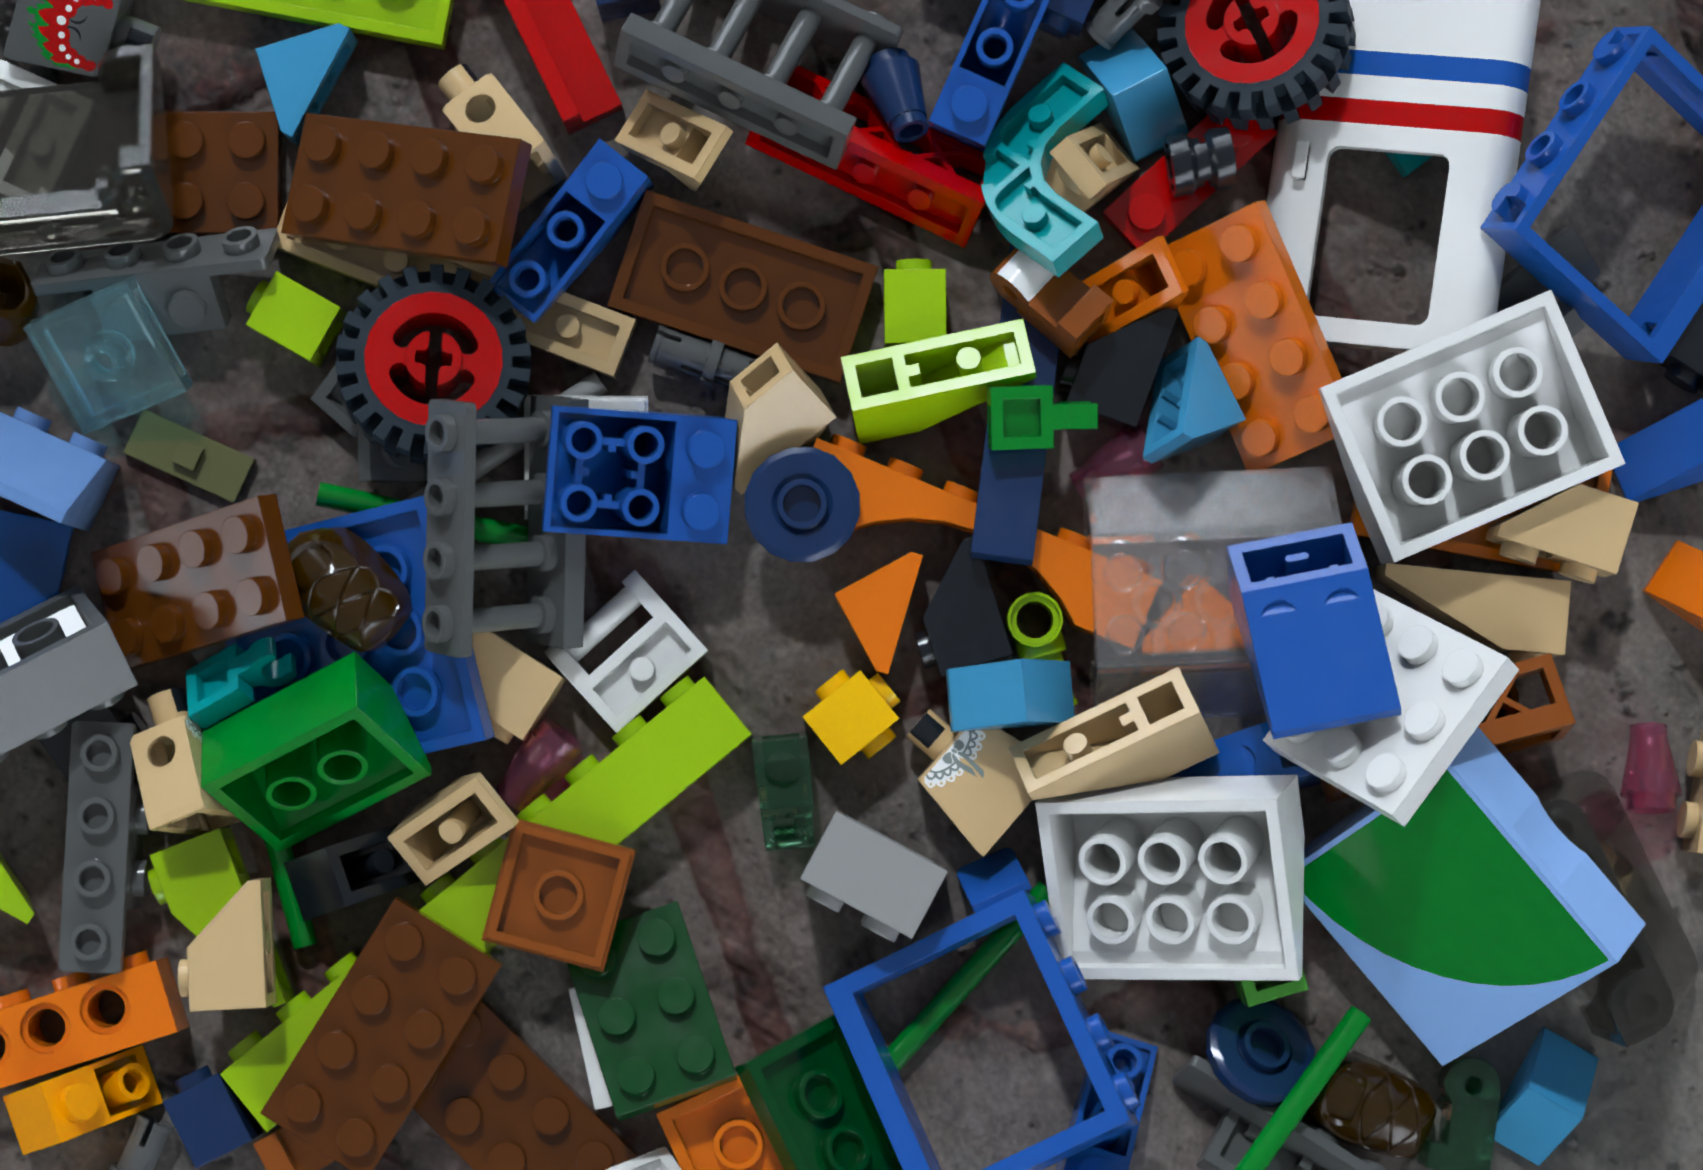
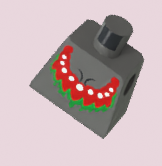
(74, 32)

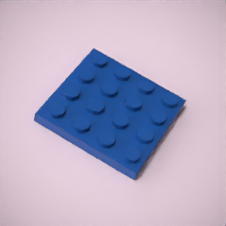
(436, 690)

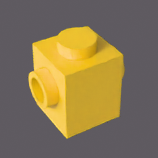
(854, 715)

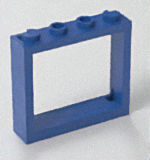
(1678, 286)
(1065, 985)

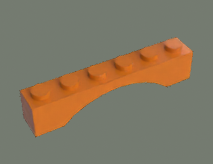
(899, 496)

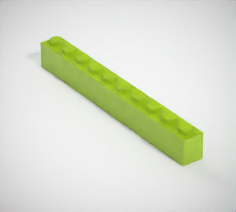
(603, 803)

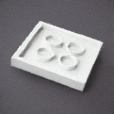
(1444, 695)

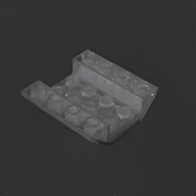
(1165, 573)

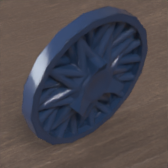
(802, 504)
(1258, 1050)

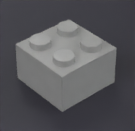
(872, 876)

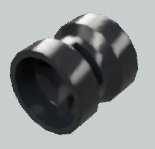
(1194, 162)

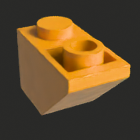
(82, 1100)

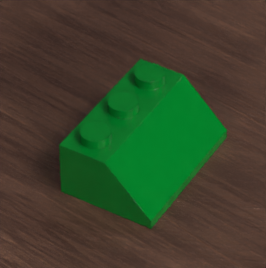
(313, 753)

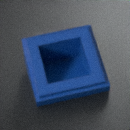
(992, 879)

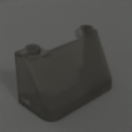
(86, 159)
(1659, 967)

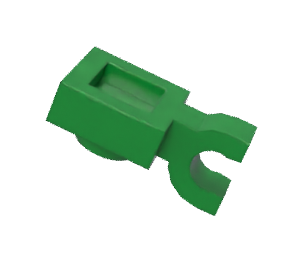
(1027, 416)

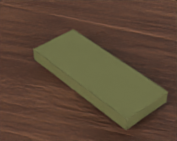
(189, 456)

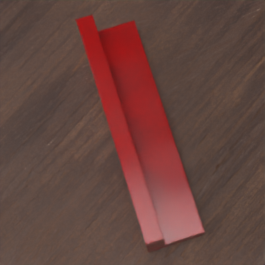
(565, 61)
(884, 174)

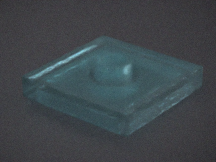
(108, 355)

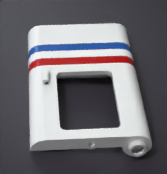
(1428, 84)

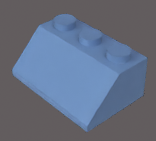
(51, 474)

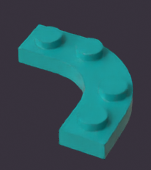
(1017, 168)

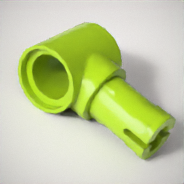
(1043, 648)

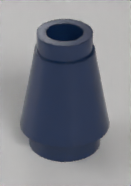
(897, 92)

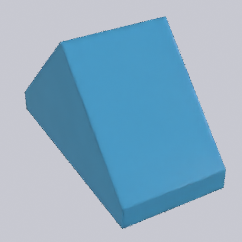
(304, 73)
(1137, 92)
(1189, 403)
(1009, 694)
(1545, 1097)

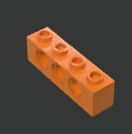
(151, 1012)

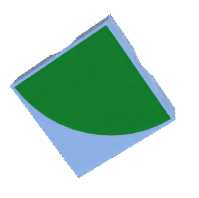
(1467, 906)

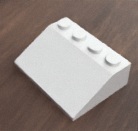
(1468, 428)
(1179, 878)

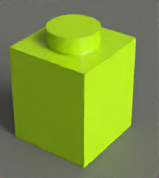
(913, 302)
(295, 318)

